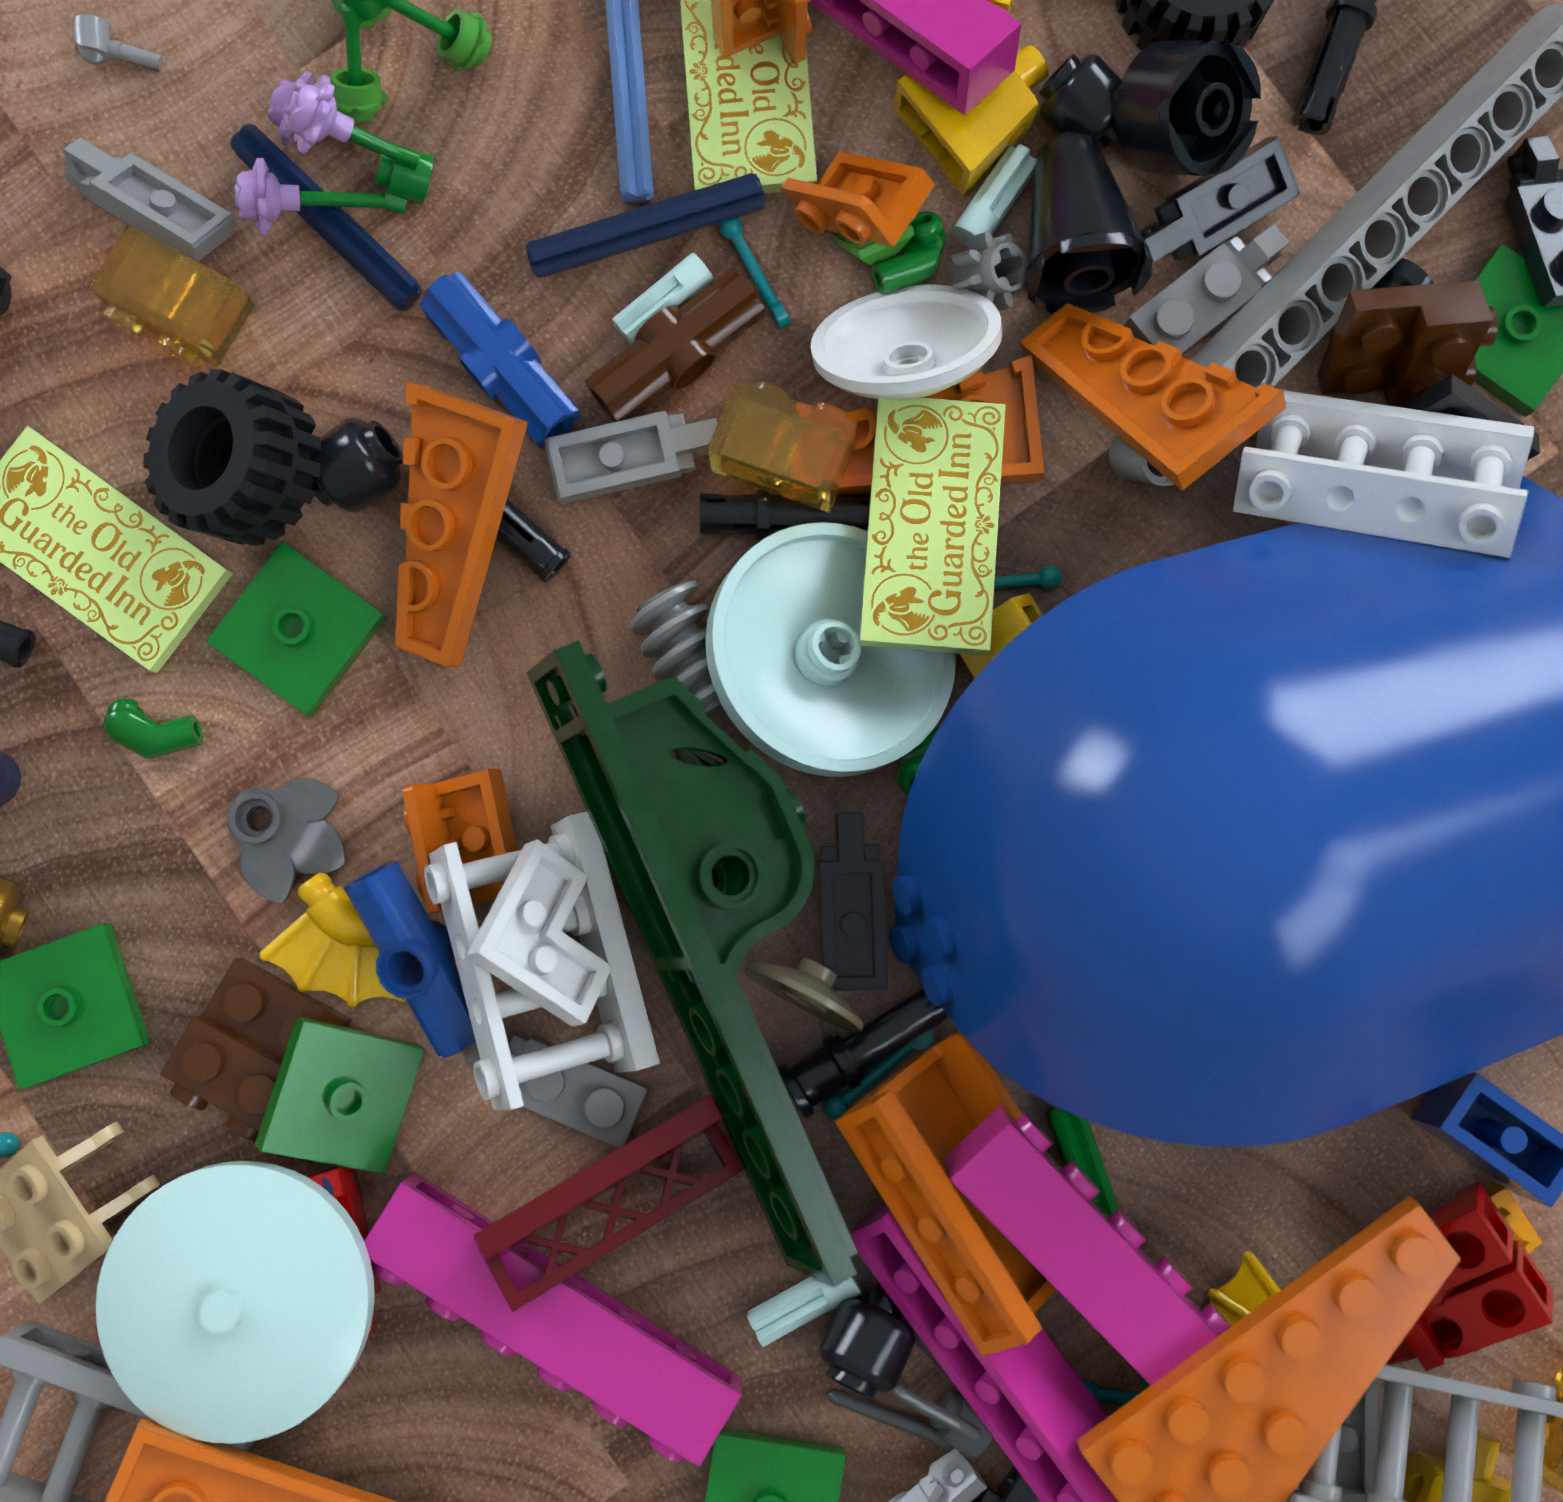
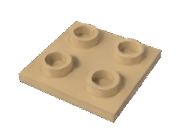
(45, 1224)

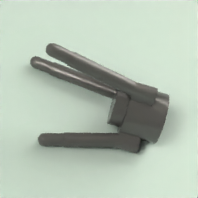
(951, 1417)

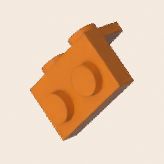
(750, 22)
(861, 198)
(462, 811)

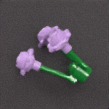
(307, 115)

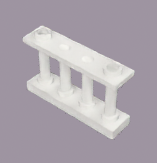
(1389, 473)
(625, 1028)

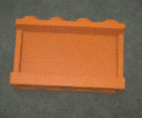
(901, 1142)

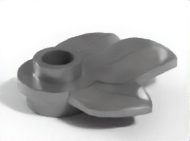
(293, 841)

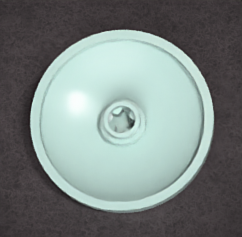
(793, 663)
(235, 1301)

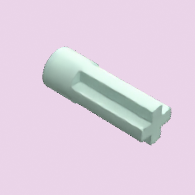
(996, 194)
(674, 288)
(797, 1307)

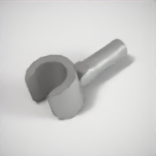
(95, 45)

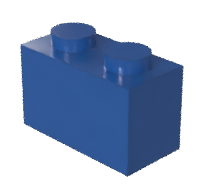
(1496, 1136)

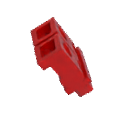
(1487, 1296)

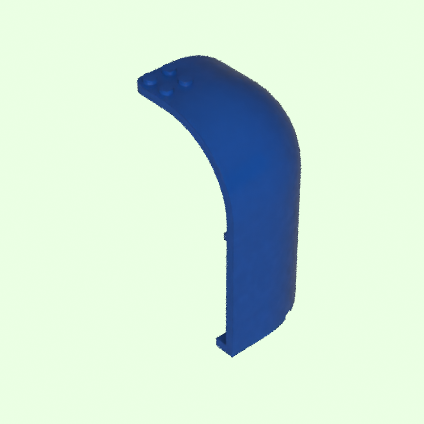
(1255, 834)

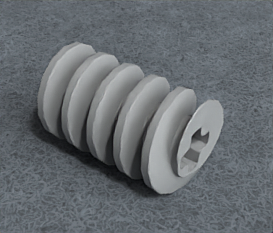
(678, 641)

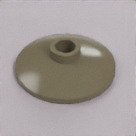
(808, 989)

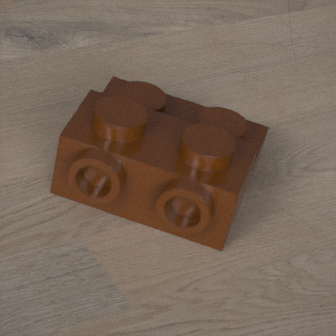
(1407, 339)
(239, 1044)

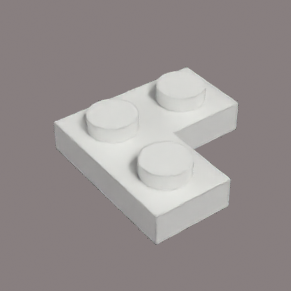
(526, 942)

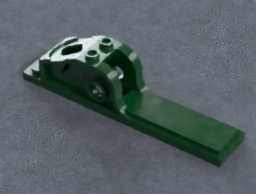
(664, 836)

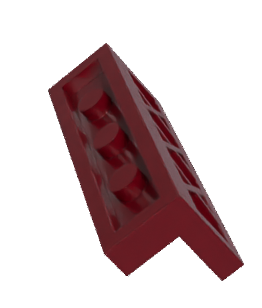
(595, 1181)

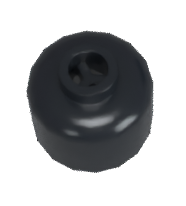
(1081, 98)
(356, 465)
(867, 1345)

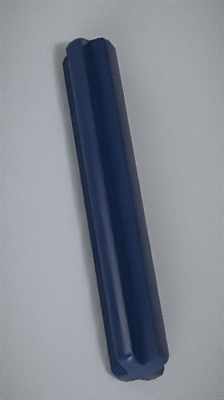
(332, 222)
(646, 225)

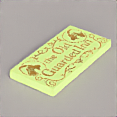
(745, 108)
(933, 526)
(100, 552)

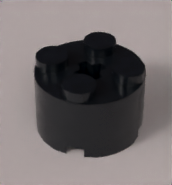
(1187, 107)

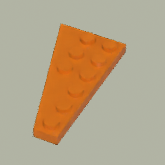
(1281, 1381)

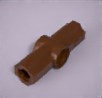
(676, 346)

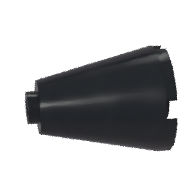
(1081, 230)

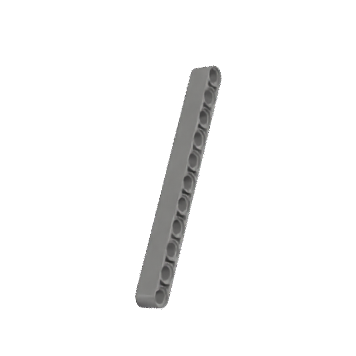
(1385, 216)

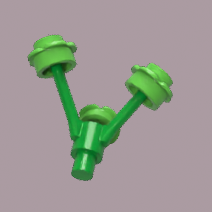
(358, 90)

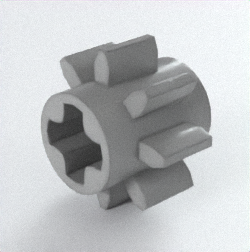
(991, 268)

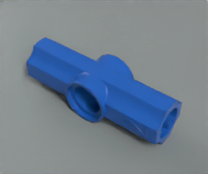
(498, 358)
(403, 933)

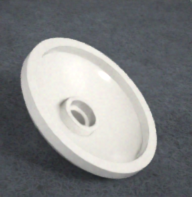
(907, 341)

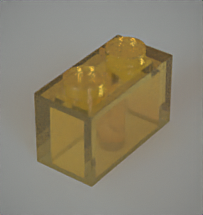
(171, 296)
(783, 444)

